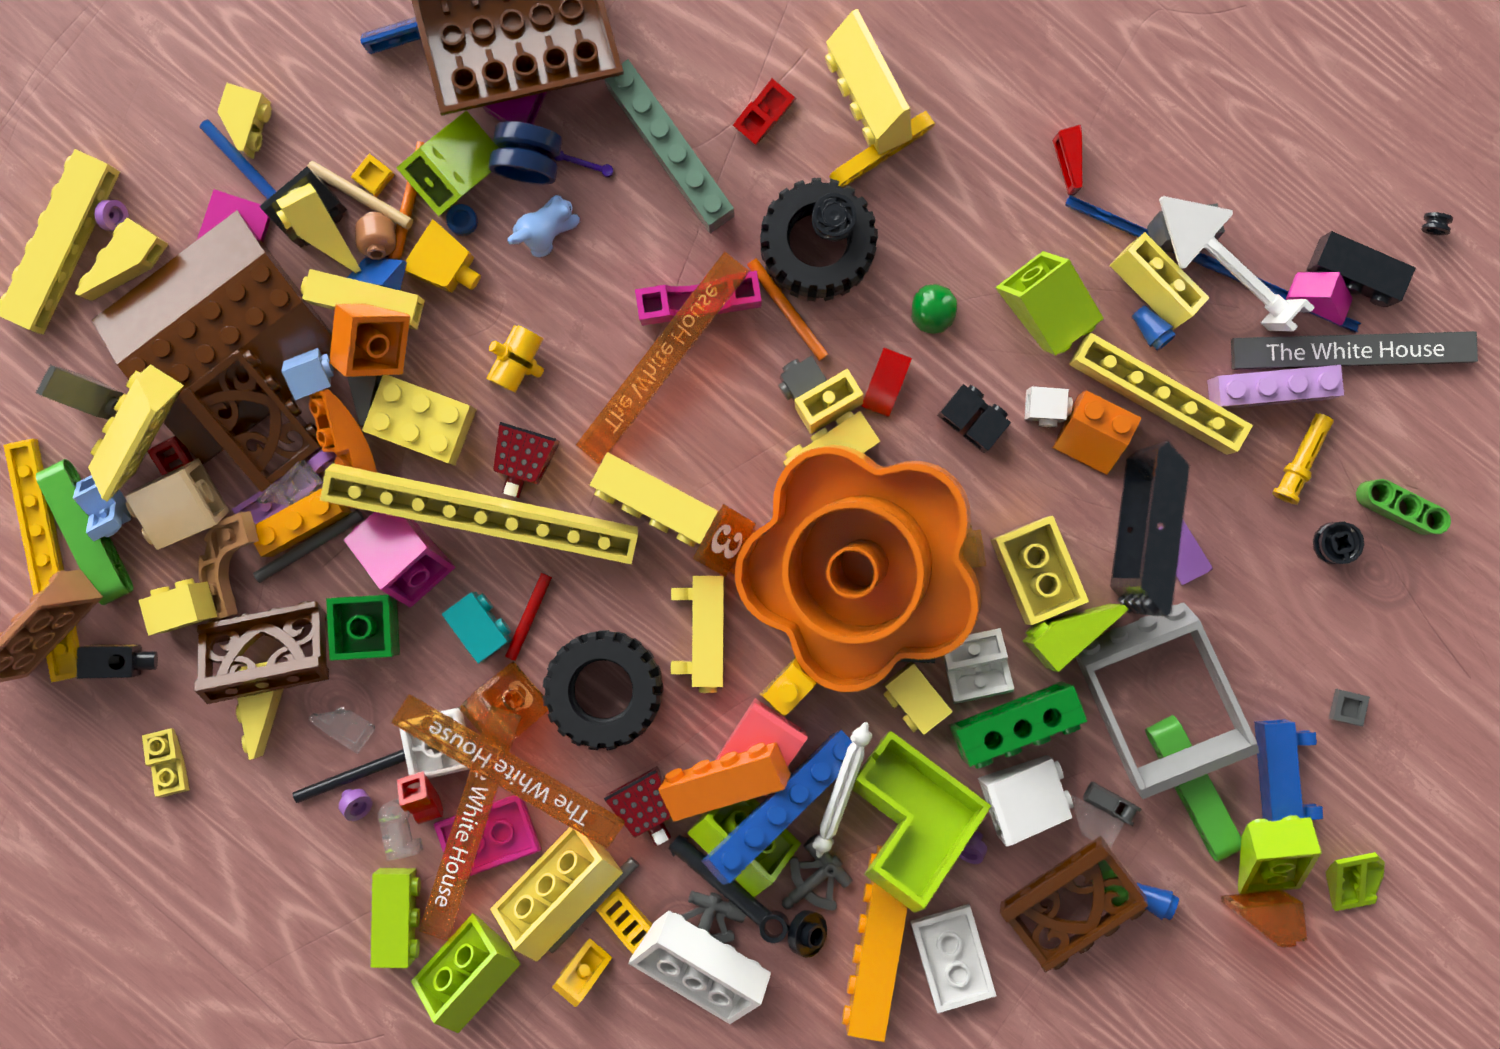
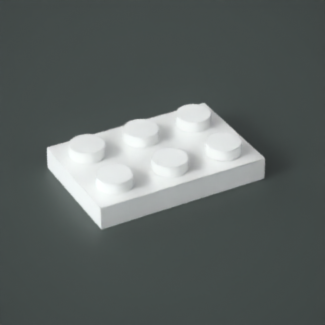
(953, 958)

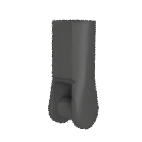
(1109, 801)

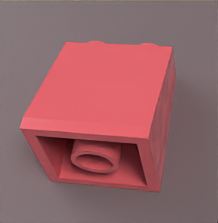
(765, 726)

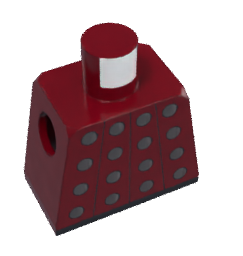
(522, 456)
(642, 806)

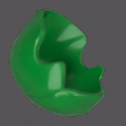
(933, 308)

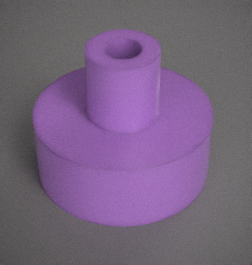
(110, 214)
(321, 461)
(355, 804)
(974, 850)

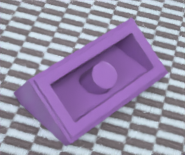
(1191, 559)

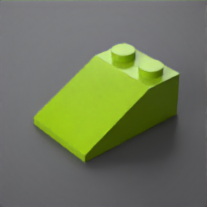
(1064, 637)
(1277, 854)

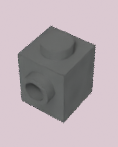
(800, 377)

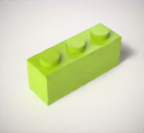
(394, 917)

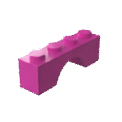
(663, 302)

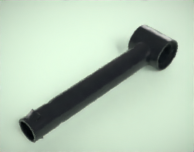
(733, 891)

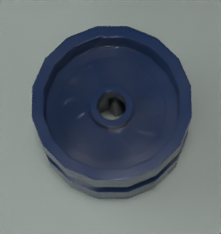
(525, 153)

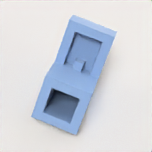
(104, 516)

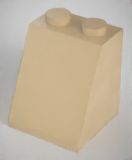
(177, 505)

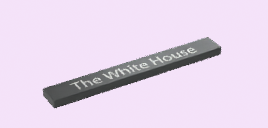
(1354, 350)

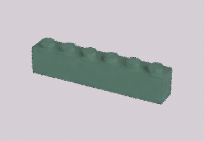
(670, 148)

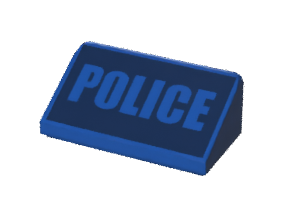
(390, 36)

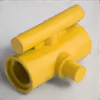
(515, 358)

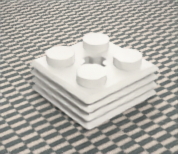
(424, 758)

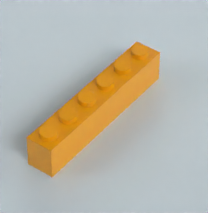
(875, 963)

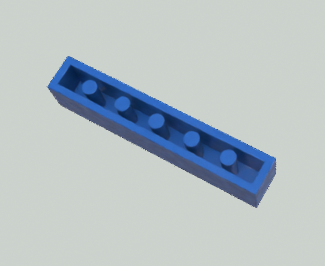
(778, 810)

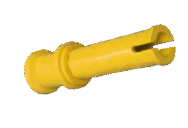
(1299, 470)

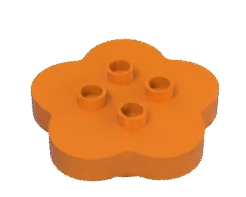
(862, 565)

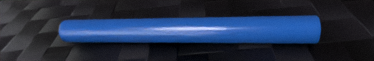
(237, 158)

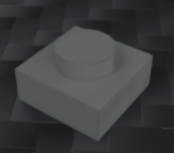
(1349, 707)

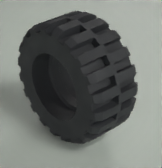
(807, 279)
(561, 697)

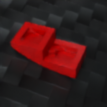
(764, 112)
(886, 382)

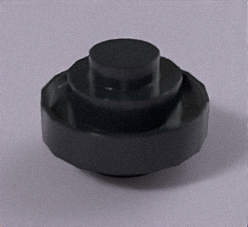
(807, 933)

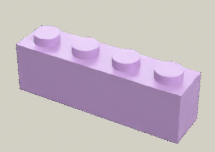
(1276, 387)

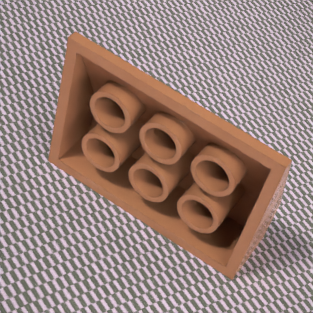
(45, 622)

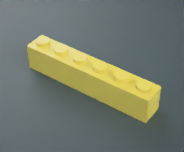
(57, 242)
(1160, 394)

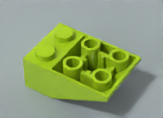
(449, 163)

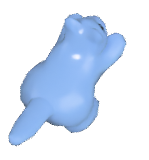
(541, 227)

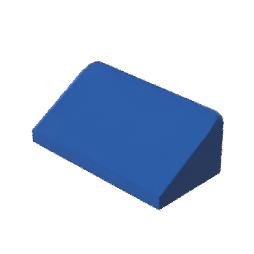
(381, 272)

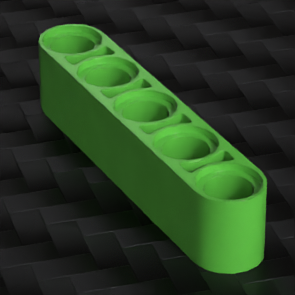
(95, 558)
(1197, 794)

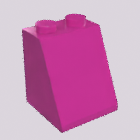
(398, 556)

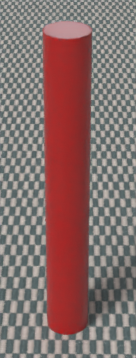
(528, 616)

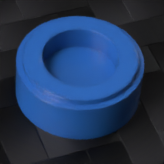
(461, 220)

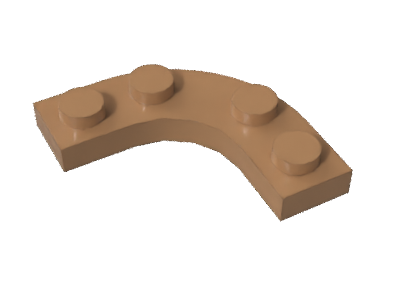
(222, 542)

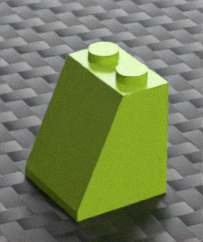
(1051, 302)

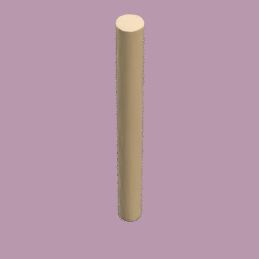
(360, 195)

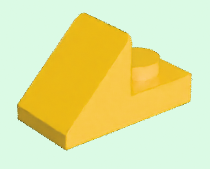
(581, 972)

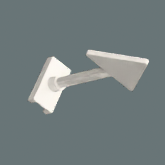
(1194, 228)

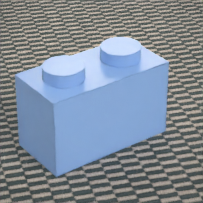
(308, 373)

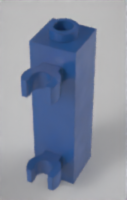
(1280, 770)

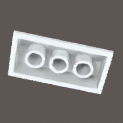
(701, 968)

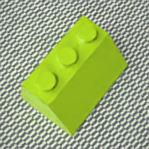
(765, 868)
(464, 974)

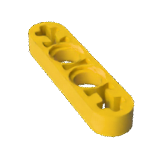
(870, 158)

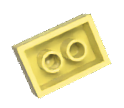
(419, 419)
(1039, 570)

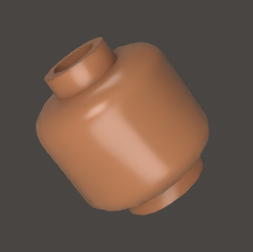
(375, 235)

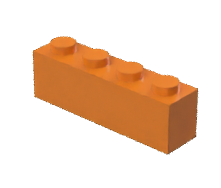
(724, 781)

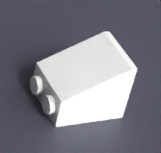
(1026, 799)

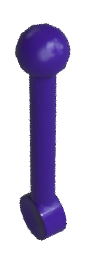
(607, 170)

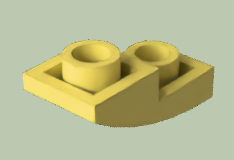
(166, 761)

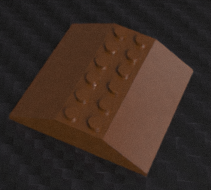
(513, 48)
(201, 310)

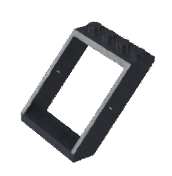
(1148, 556)

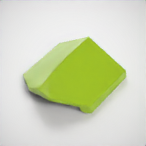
(1355, 880)

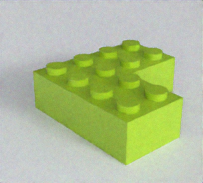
(932, 815)

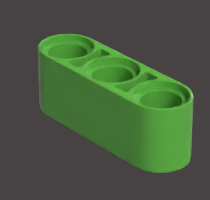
(1417, 507)

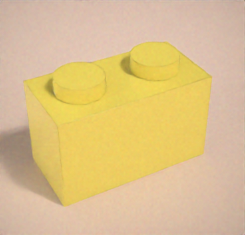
(829, 401)
(177, 608)
(917, 698)

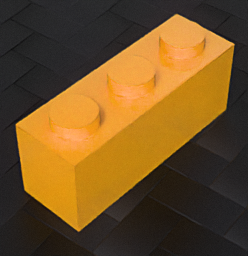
(296, 523)

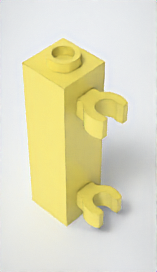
(329, 289)
(707, 633)

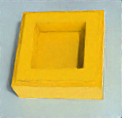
(372, 175)

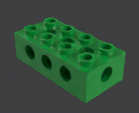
(1064, 716)

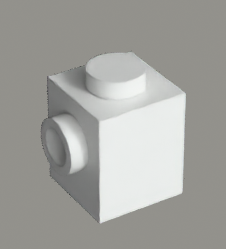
(1047, 405)

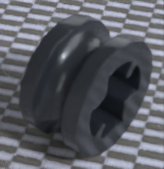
(1437, 223)

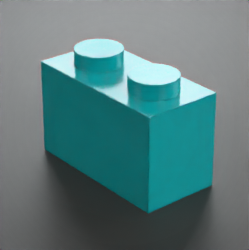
(478, 626)

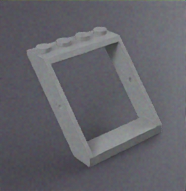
(1192, 761)

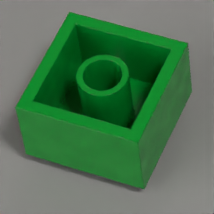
(362, 627)

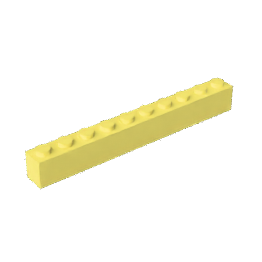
(478, 513)

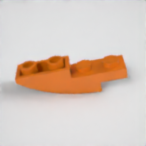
(340, 432)

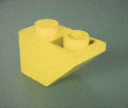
(244, 117)

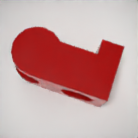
(421, 801)

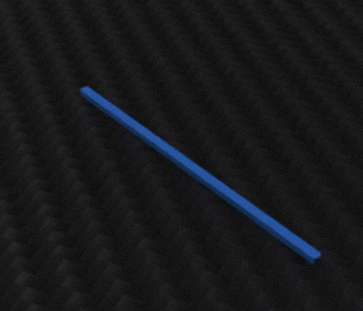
(1201, 259)

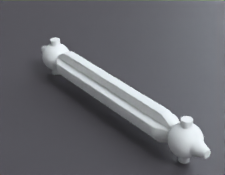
(842, 789)

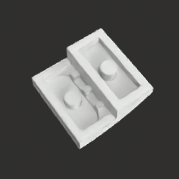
(979, 667)

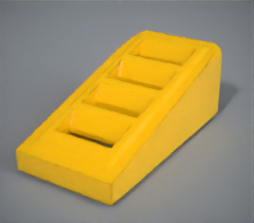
(619, 929)

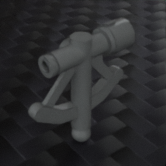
(828, 867)
(711, 907)

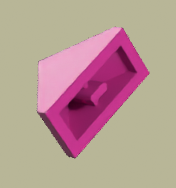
(1325, 292)

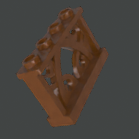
(251, 462)
(246, 630)
(1084, 863)

